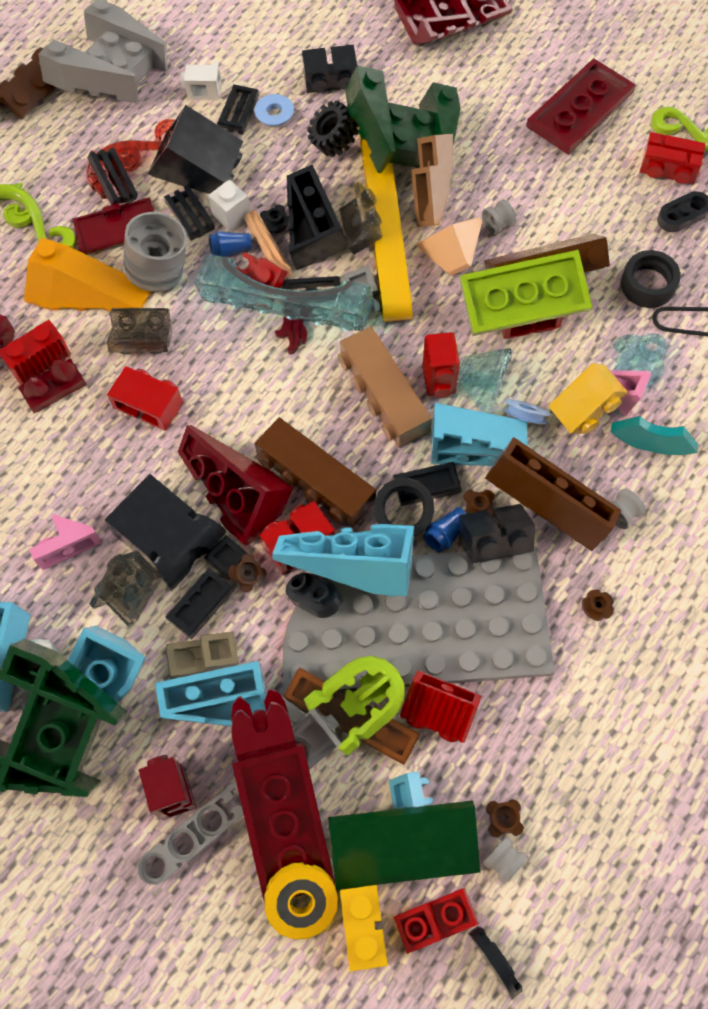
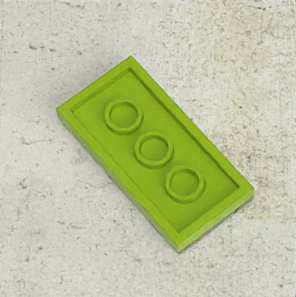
(525, 292)

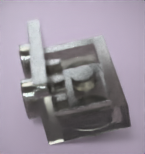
(361, 220)
(139, 330)
(126, 586)

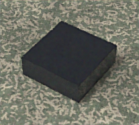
(224, 555)

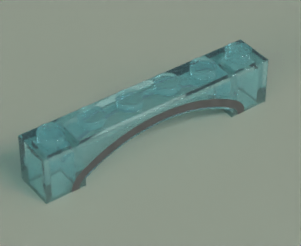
(340, 306)

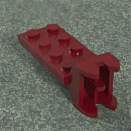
(275, 790)

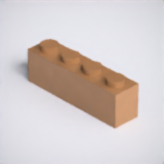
(385, 387)

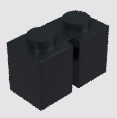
(322, 76)
(486, 541)

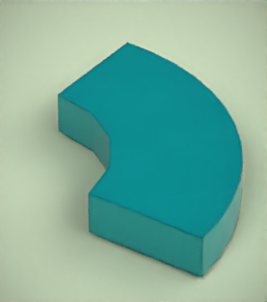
(654, 438)

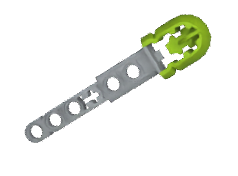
(315, 732)

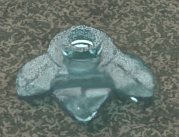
(637, 357)

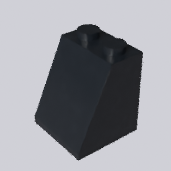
(196, 153)

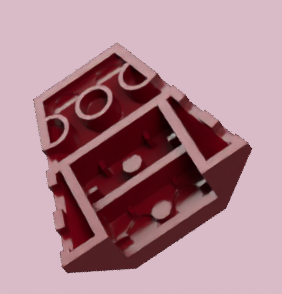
(444, 18)

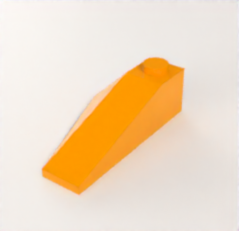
(70, 279)

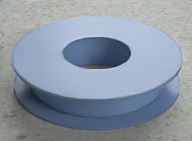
(274, 101)
(526, 411)

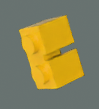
(587, 398)
(363, 942)

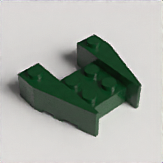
(394, 128)
(54, 724)

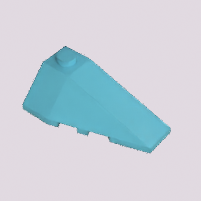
(107, 660)

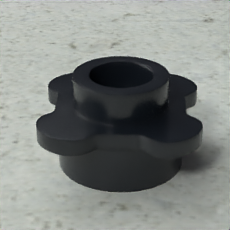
(275, 225)

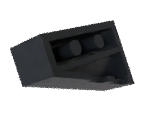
(312, 221)

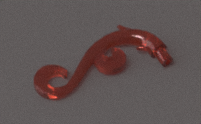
(131, 149)

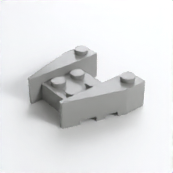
(113, 63)

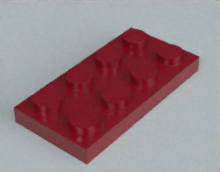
(580, 106)

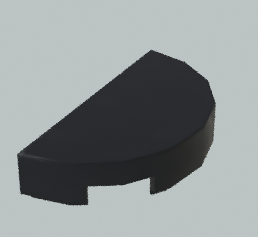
(496, 961)

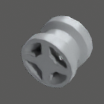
(499, 217)
(630, 506)
(505, 860)

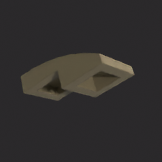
(202, 655)

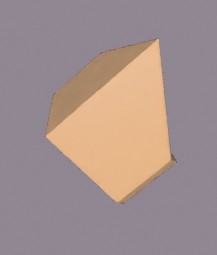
(453, 246)

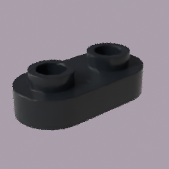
(681, 211)
(314, 595)

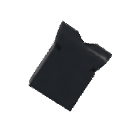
(163, 529)

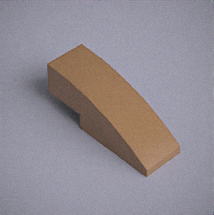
(433, 178)

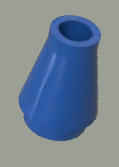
(229, 243)
(444, 531)

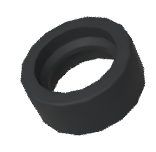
(654, 261)
(405, 484)

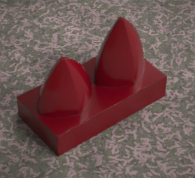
(52, 385)

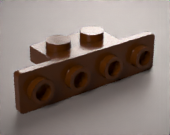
(25, 88)

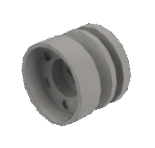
(154, 251)

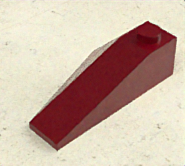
(239, 486)

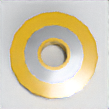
(305, 921)

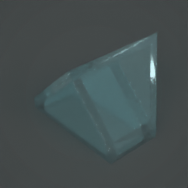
(484, 376)

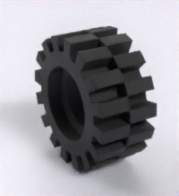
(332, 141)

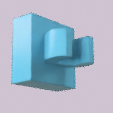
(408, 792)

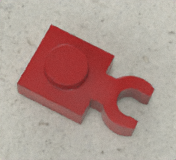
(263, 271)

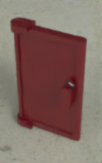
(102, 232)

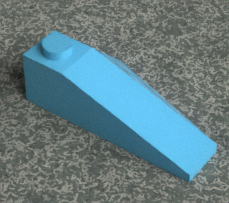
(367, 560)

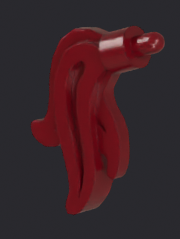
(294, 331)

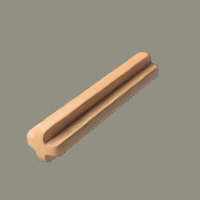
(266, 241)

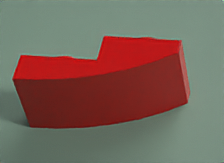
(435, 920)

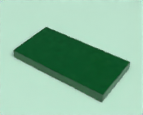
(404, 844)

